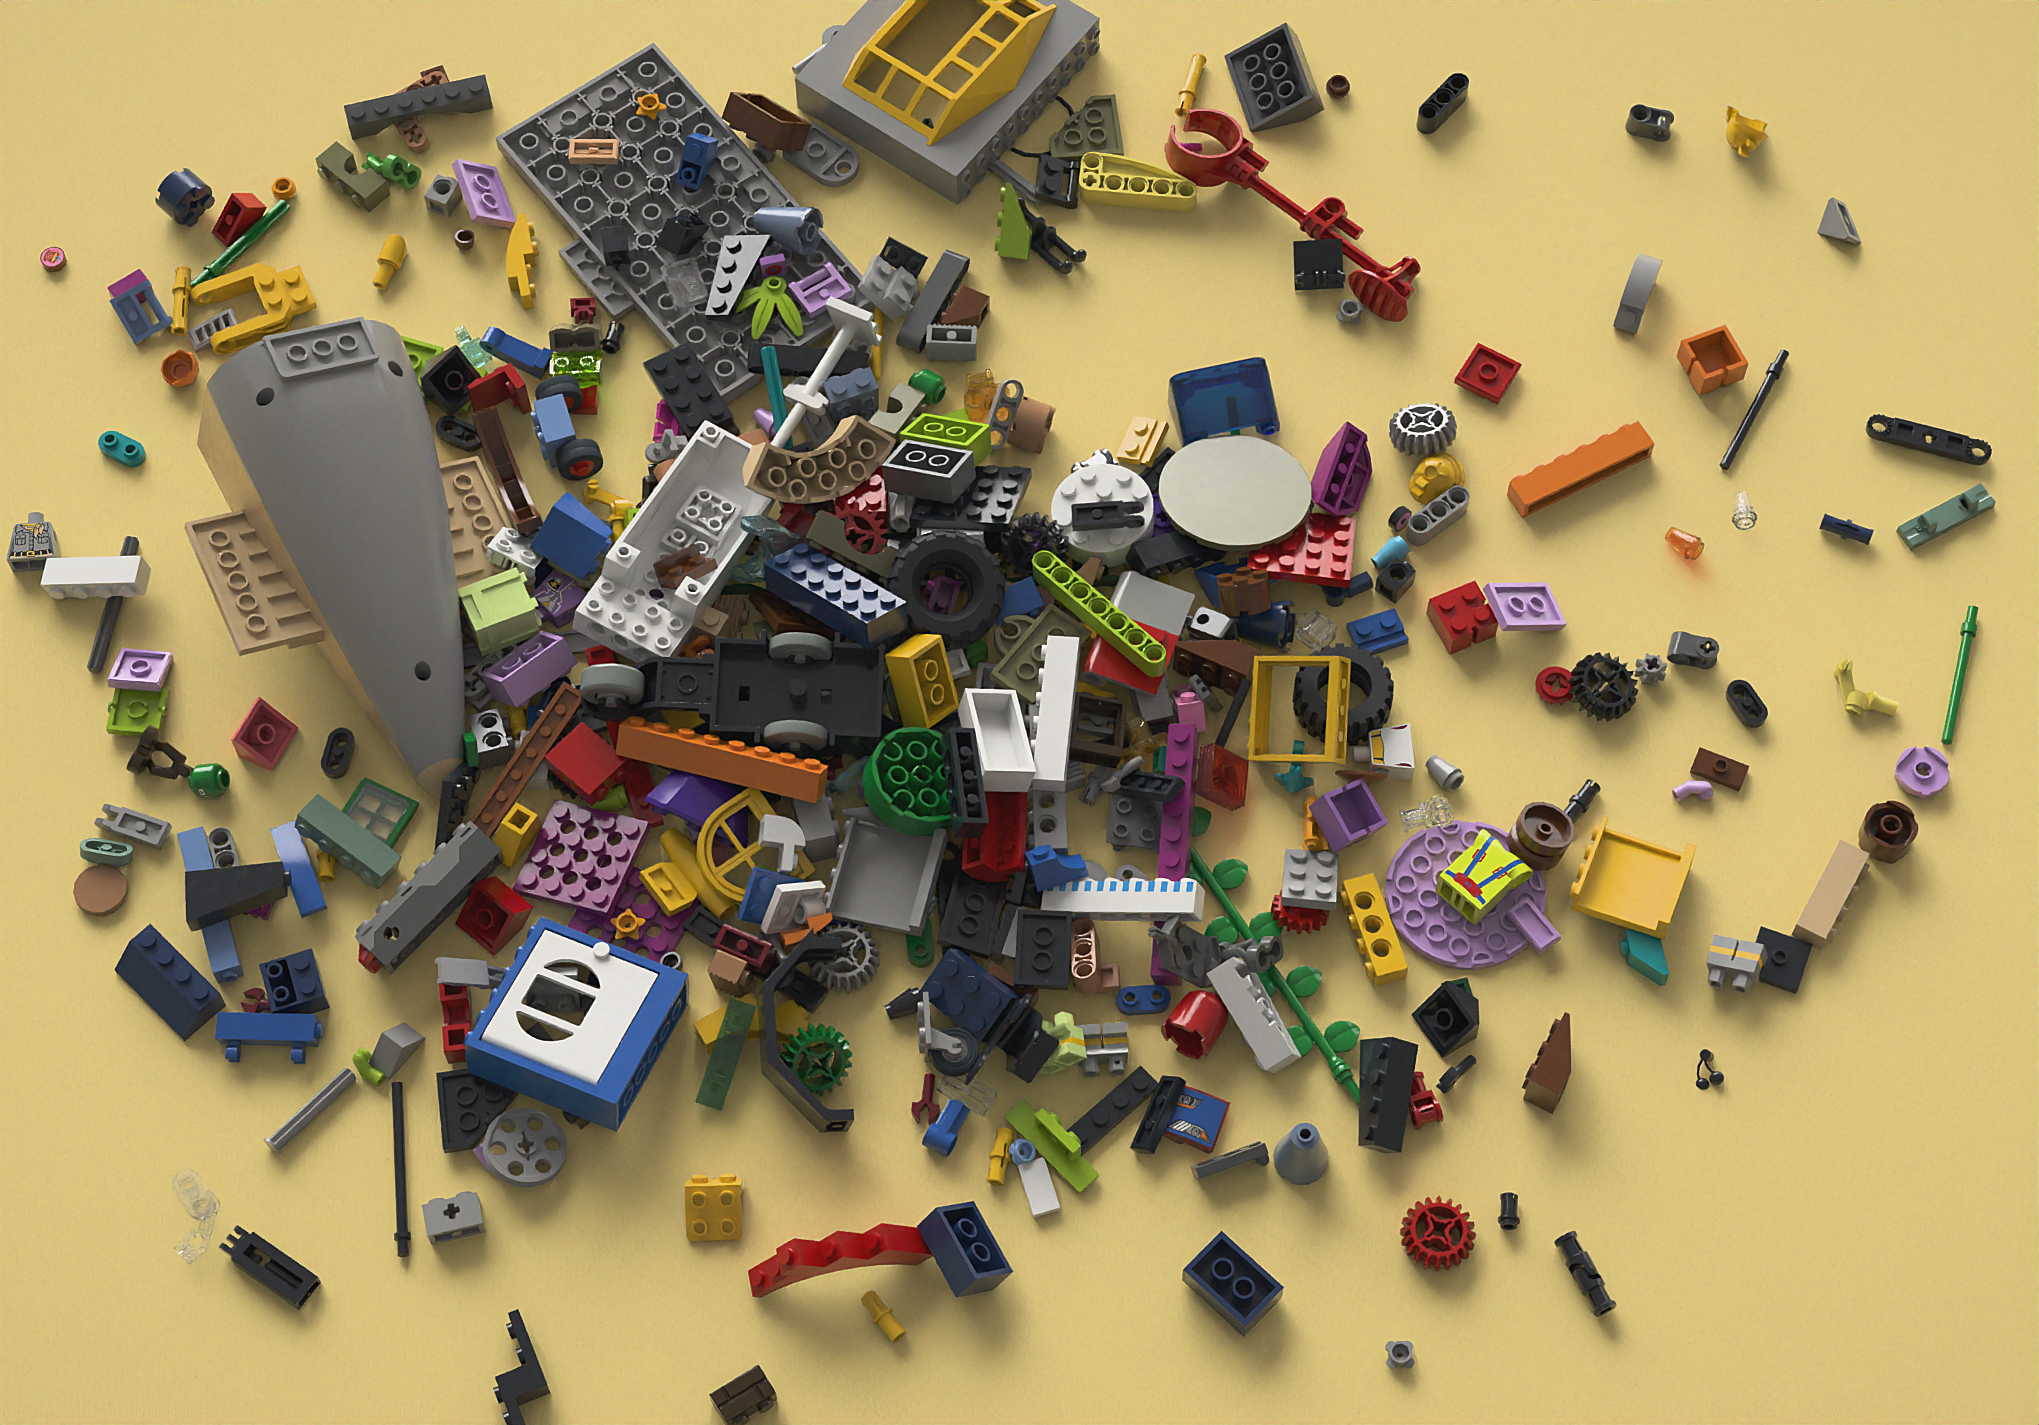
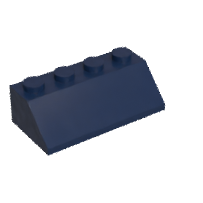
(168, 983)

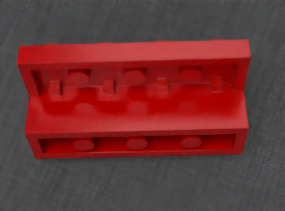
(1002, 843)

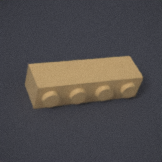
(1830, 895)

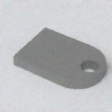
(824, 156)

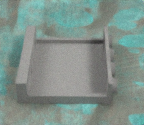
(885, 877)

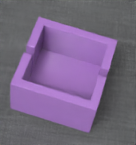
(1348, 815)

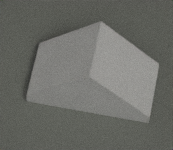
(395, 1048)

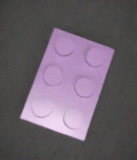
(484, 193)
(1524, 606)

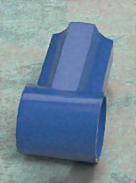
(944, 1133)

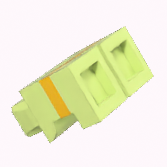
(1070, 1047)

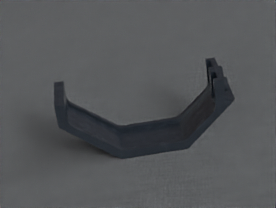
(810, 949)

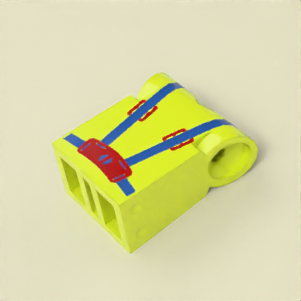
(1481, 878)

